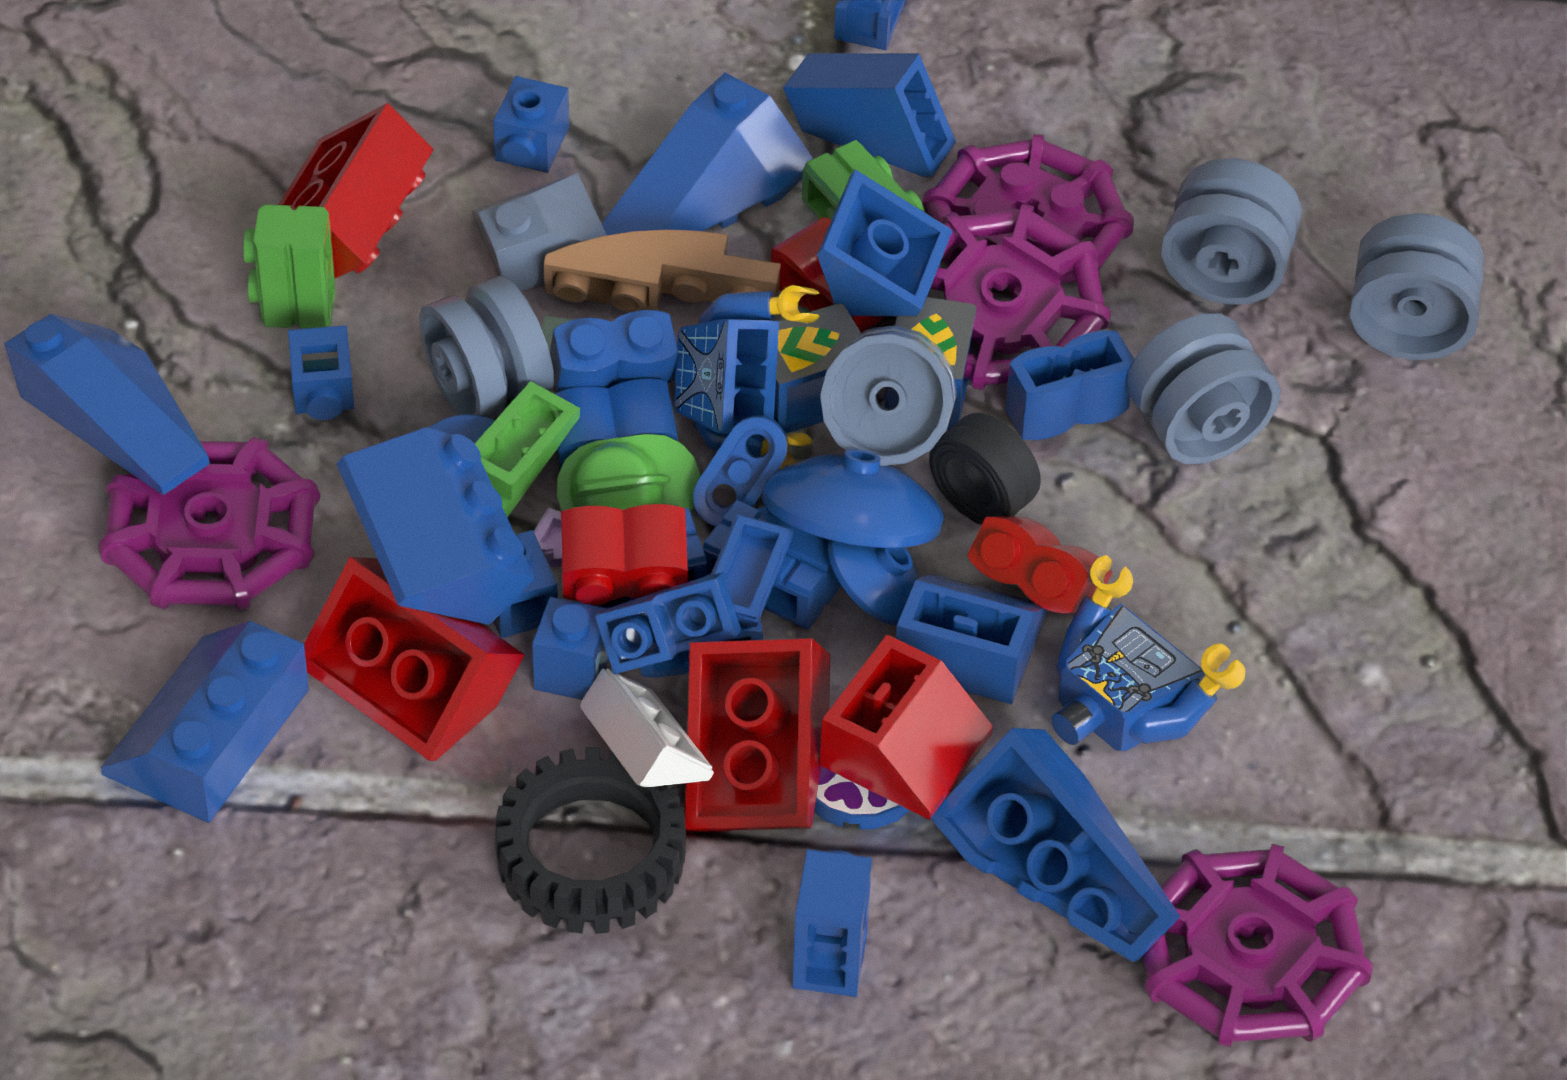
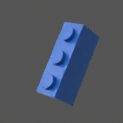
(437, 525)
(212, 719)

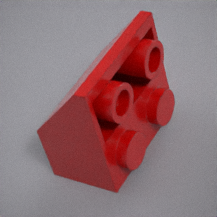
(903, 728)

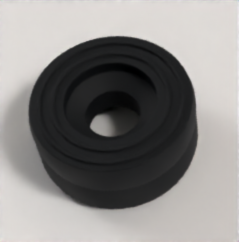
(984, 468)

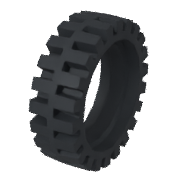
(588, 899)

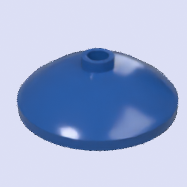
(854, 501)

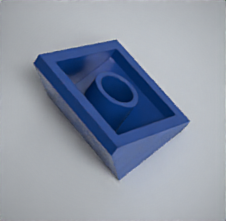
(880, 251)

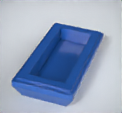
(751, 564)

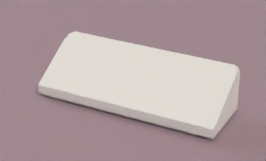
(643, 732)

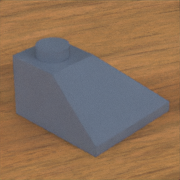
(536, 223)

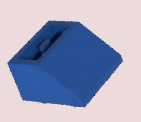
(974, 632)

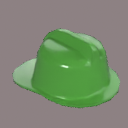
(628, 473)

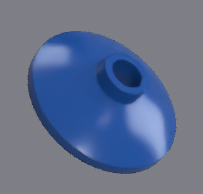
(874, 577)

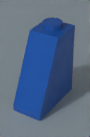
(874, 100)

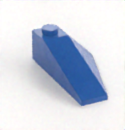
(714, 163)
(107, 397)
(1052, 838)

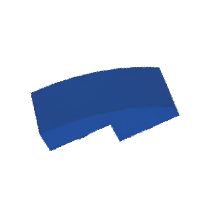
(667, 622)

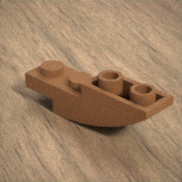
(641, 265)

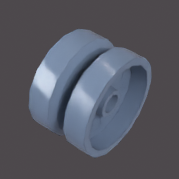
(1231, 231)
(1417, 287)
(485, 347)
(896, 360)
(1203, 388)

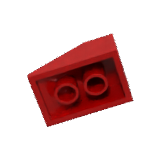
(760, 728)

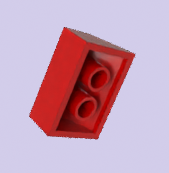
(361, 181)
(407, 667)

